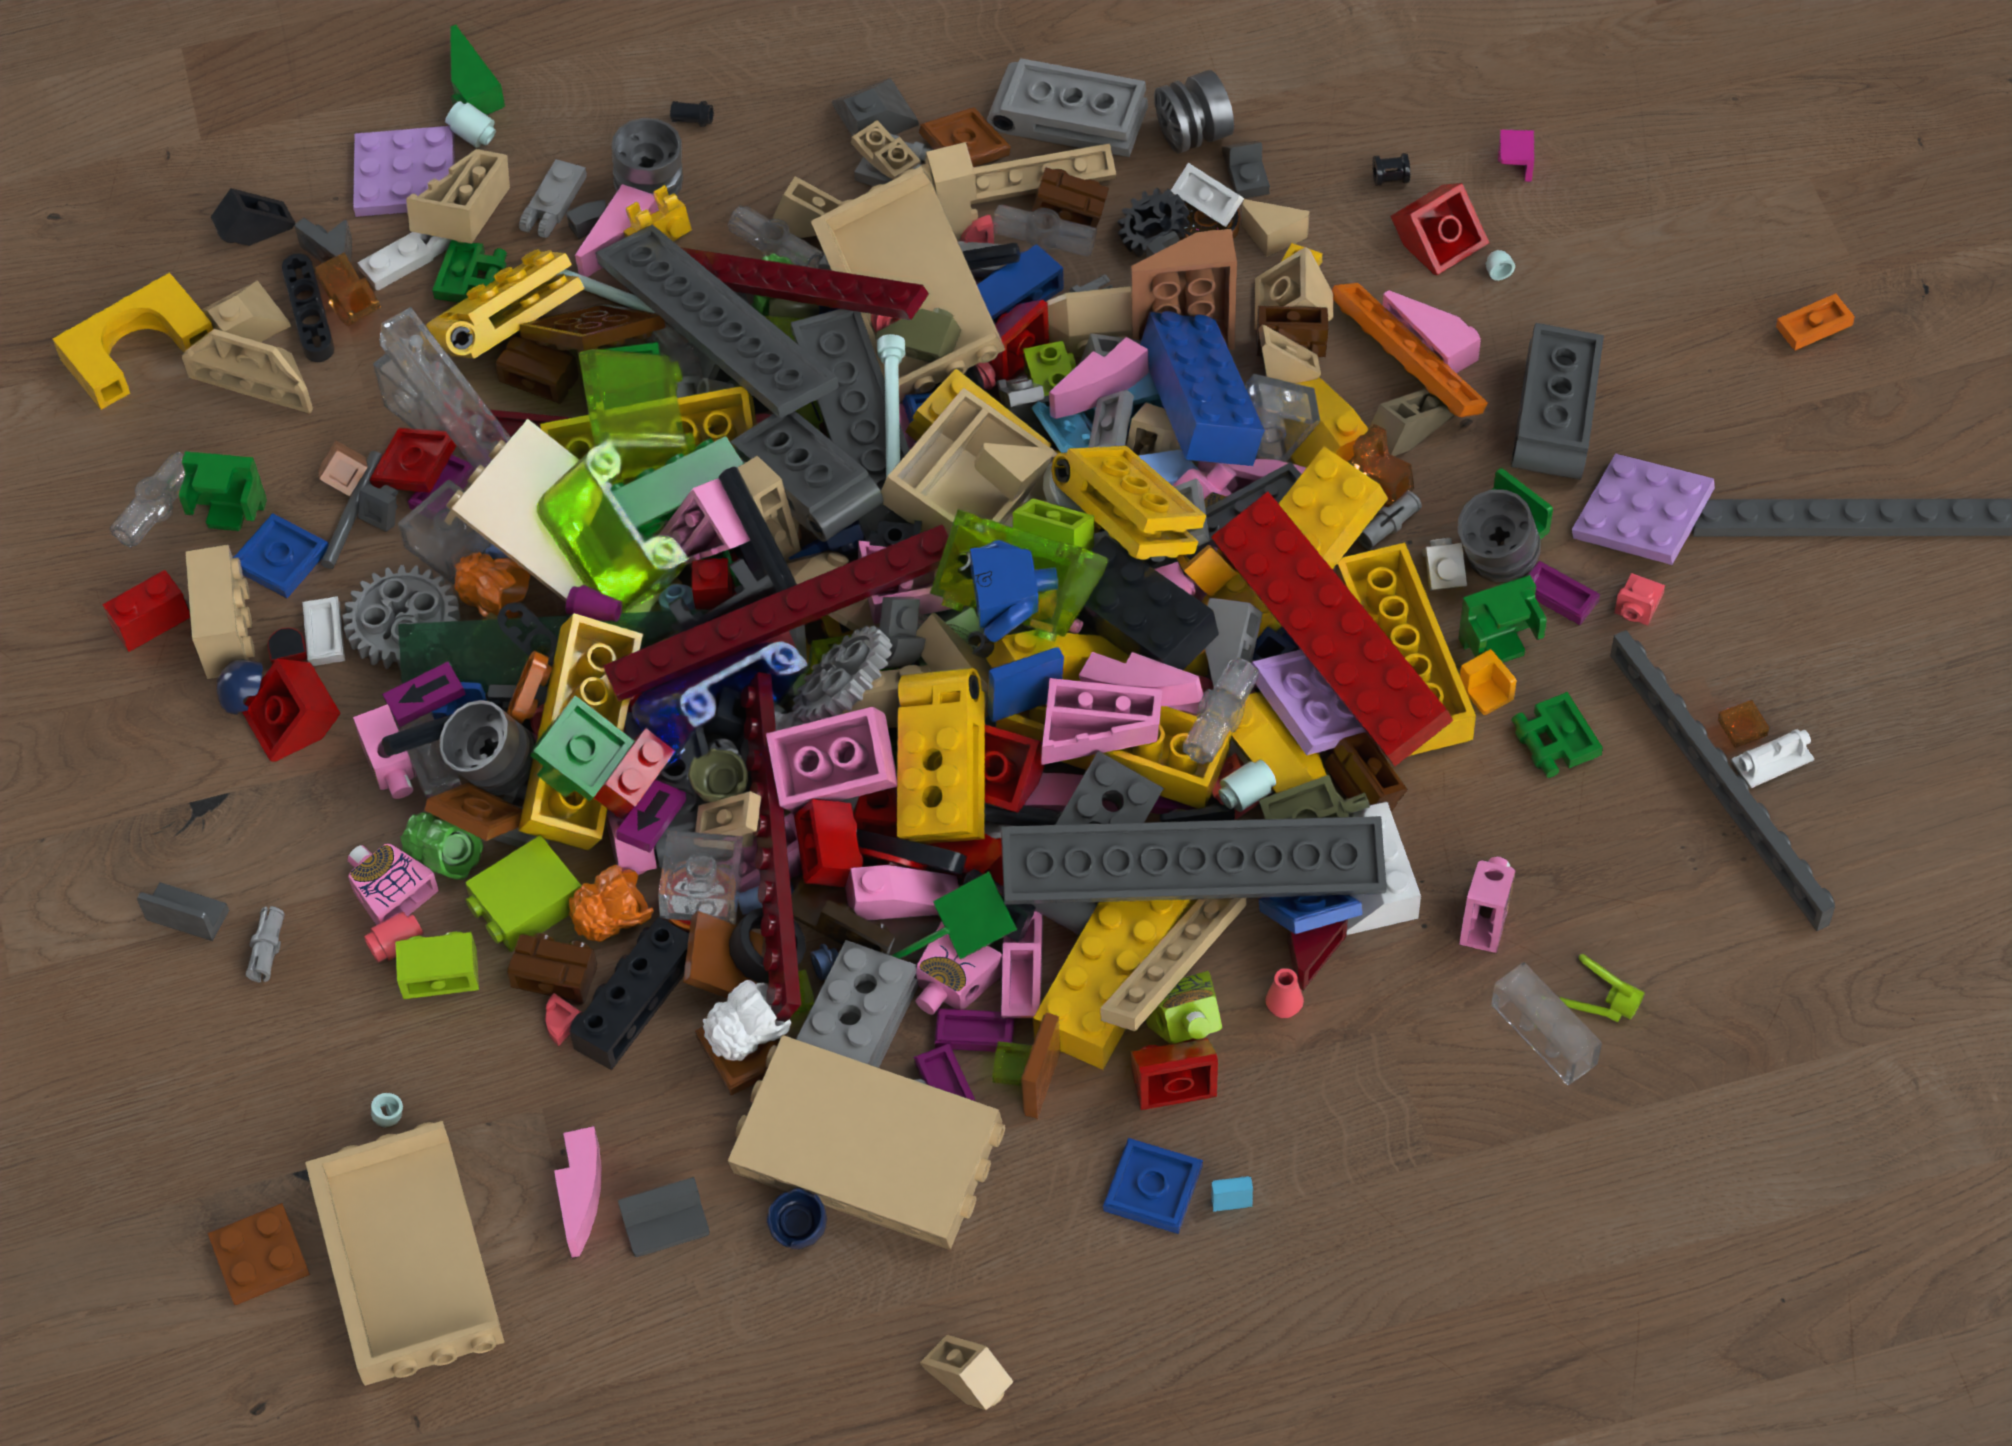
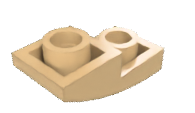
(883, 151)

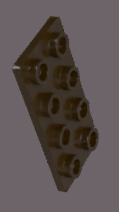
(828, 912)

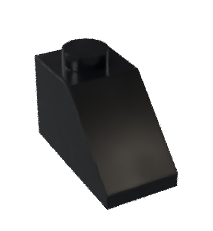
(250, 217)

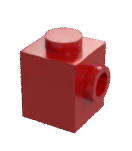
(711, 582)

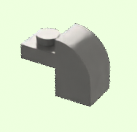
(899, 624)

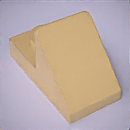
(731, 816)

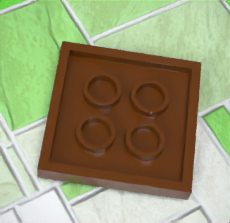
(592, 327)

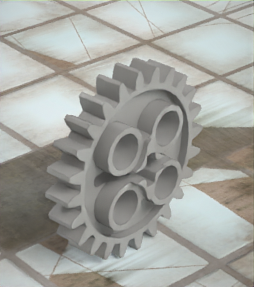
(378, 605)
(843, 675)

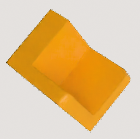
(1208, 569)
(1488, 682)

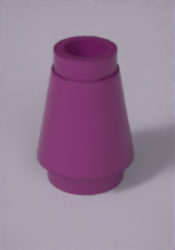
(593, 604)

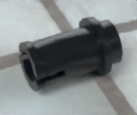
(692, 113)

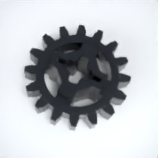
(1151, 219)

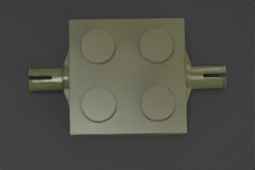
(1311, 800)

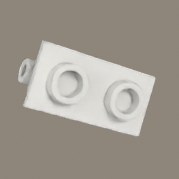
(1774, 758)

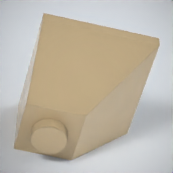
(1294, 284)
(247, 314)

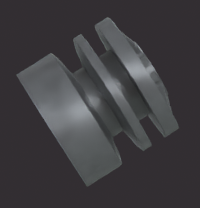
(1194, 111)
(647, 156)
(1497, 518)
(487, 747)

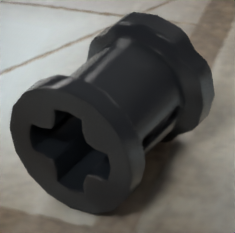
(1380, 165)

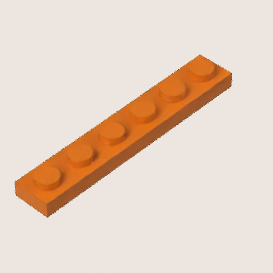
(1408, 350)

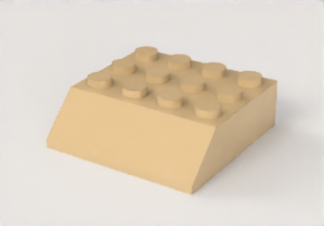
(941, 472)

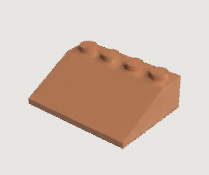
(1189, 280)

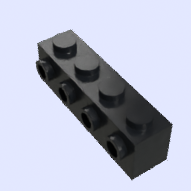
(632, 994)

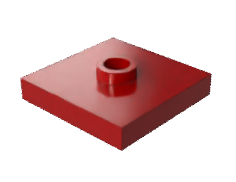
(413, 460)

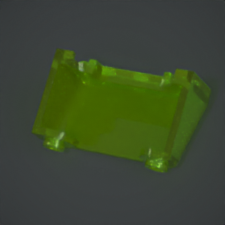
(635, 408)
(601, 537)
(1076, 570)

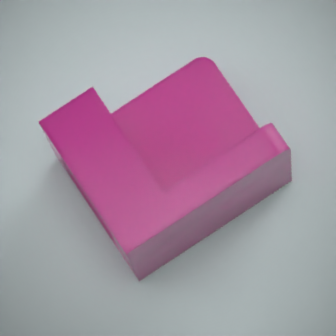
(1517, 148)

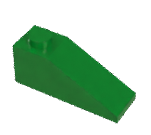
(471, 77)

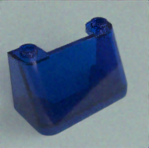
(687, 702)

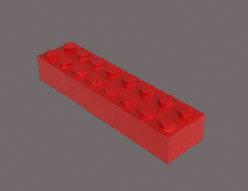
(1332, 629)

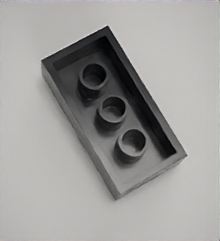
(1146, 611)

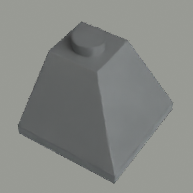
(873, 103)

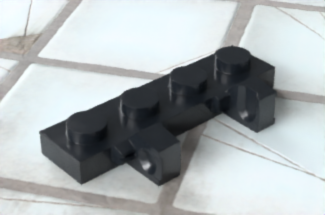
(753, 588)

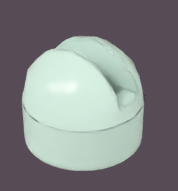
(1499, 265)
(393, 1106)

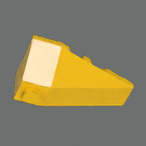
(1337, 426)
(1074, 647)
(1266, 738)

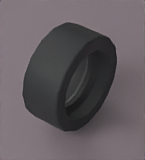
(744, 954)

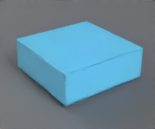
(1231, 1193)

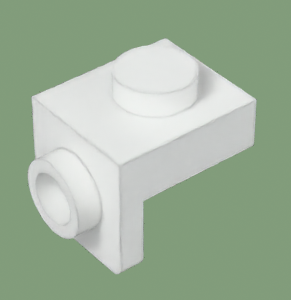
(1445, 564)

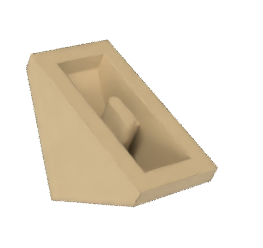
(1274, 225)
(1286, 358)
(1012, 466)

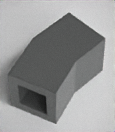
(584, 217)

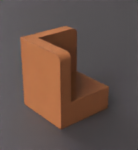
(342, 468)

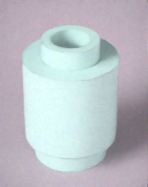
(471, 124)
(1246, 785)

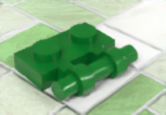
(461, 268)
(1566, 728)

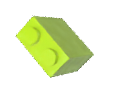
(522, 893)

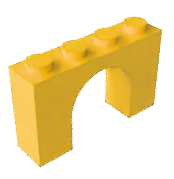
(157, 306)

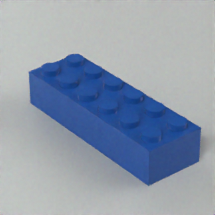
(1201, 389)

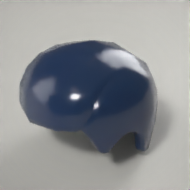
(237, 682)
(797, 1219)

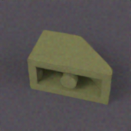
(927, 334)

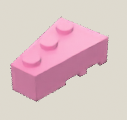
(1097, 718)

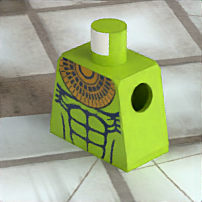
(1187, 1010)

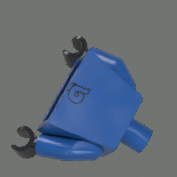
(1004, 589)

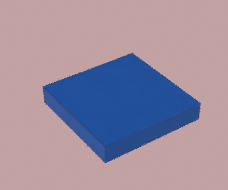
(280, 555)
(1022, 683)
(1310, 912)
(1153, 1185)

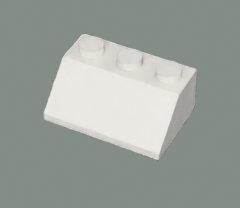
(1402, 895)

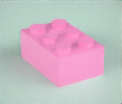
(832, 758)

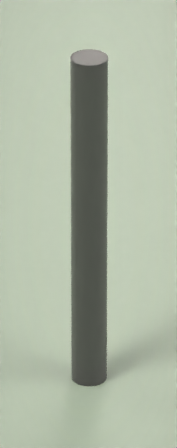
(349, 515)

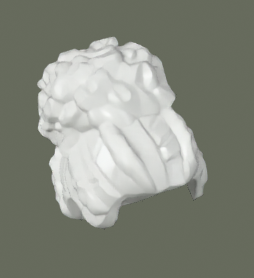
(743, 1022)

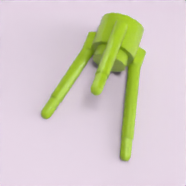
(1622, 996)

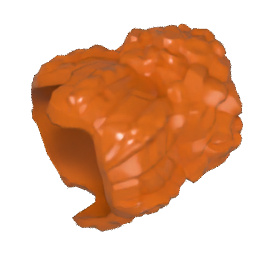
(490, 583)
(608, 905)

